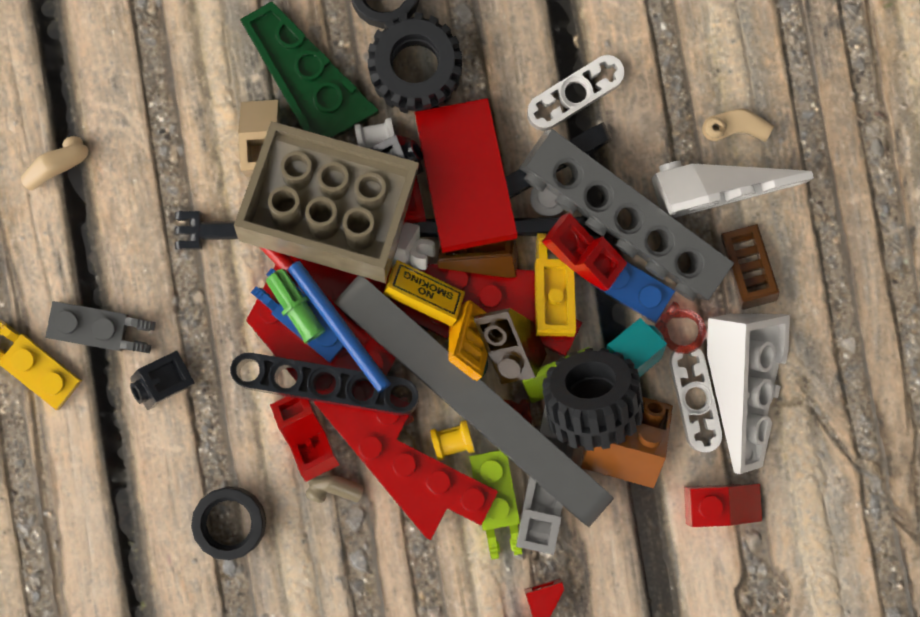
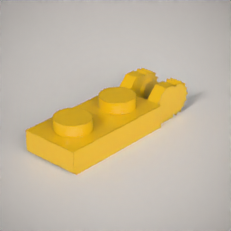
(553, 294)
(37, 368)

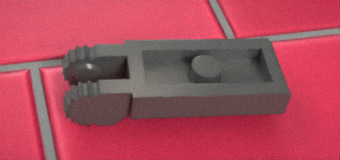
(95, 327)

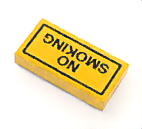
(424, 293)

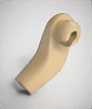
(736, 121)
(54, 162)

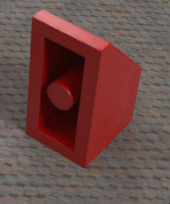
(722, 505)

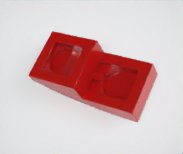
(588, 257)

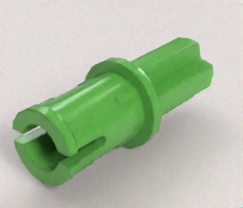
(295, 305)

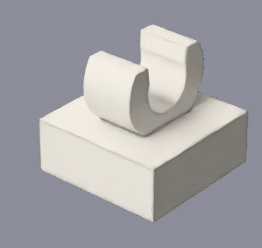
(412, 249)

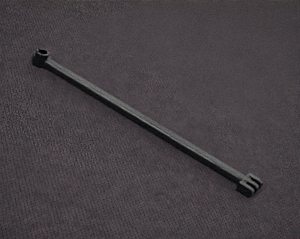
(225, 230)

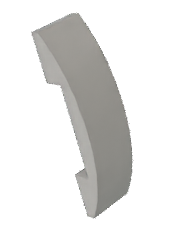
(540, 510)

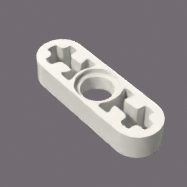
(593, 69)
(710, 405)

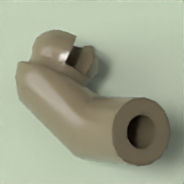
(335, 485)

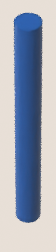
(339, 326)

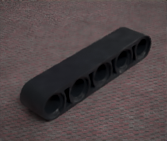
(306, 383)

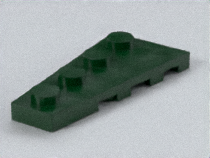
(312, 86)

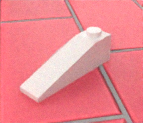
(704, 186)
(744, 367)

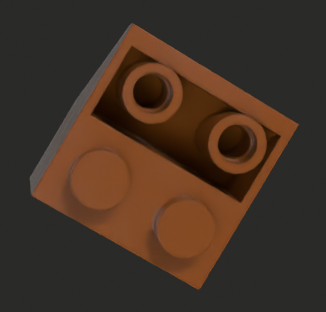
(641, 454)

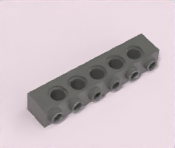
(706, 263)

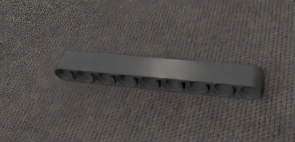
(474, 401)

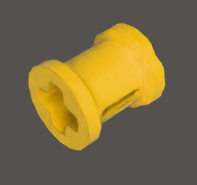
(452, 440)

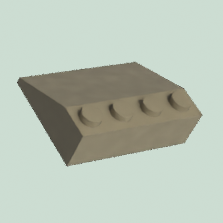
(326, 201)

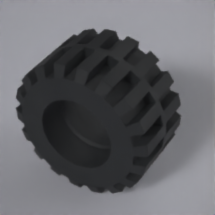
(415, 32)
(593, 398)

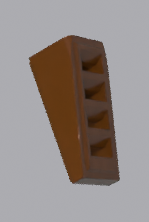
(492, 259)
(761, 296)

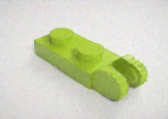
(494, 471)

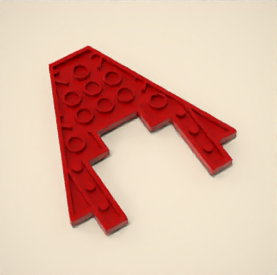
(413, 479)

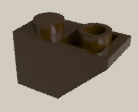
(511, 344)

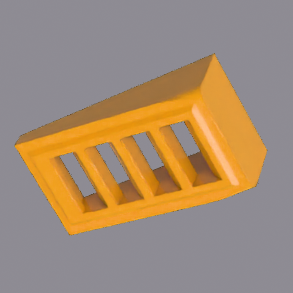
(466, 344)

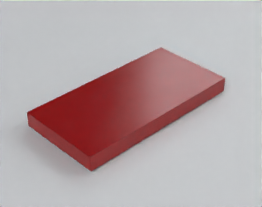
(465, 175)

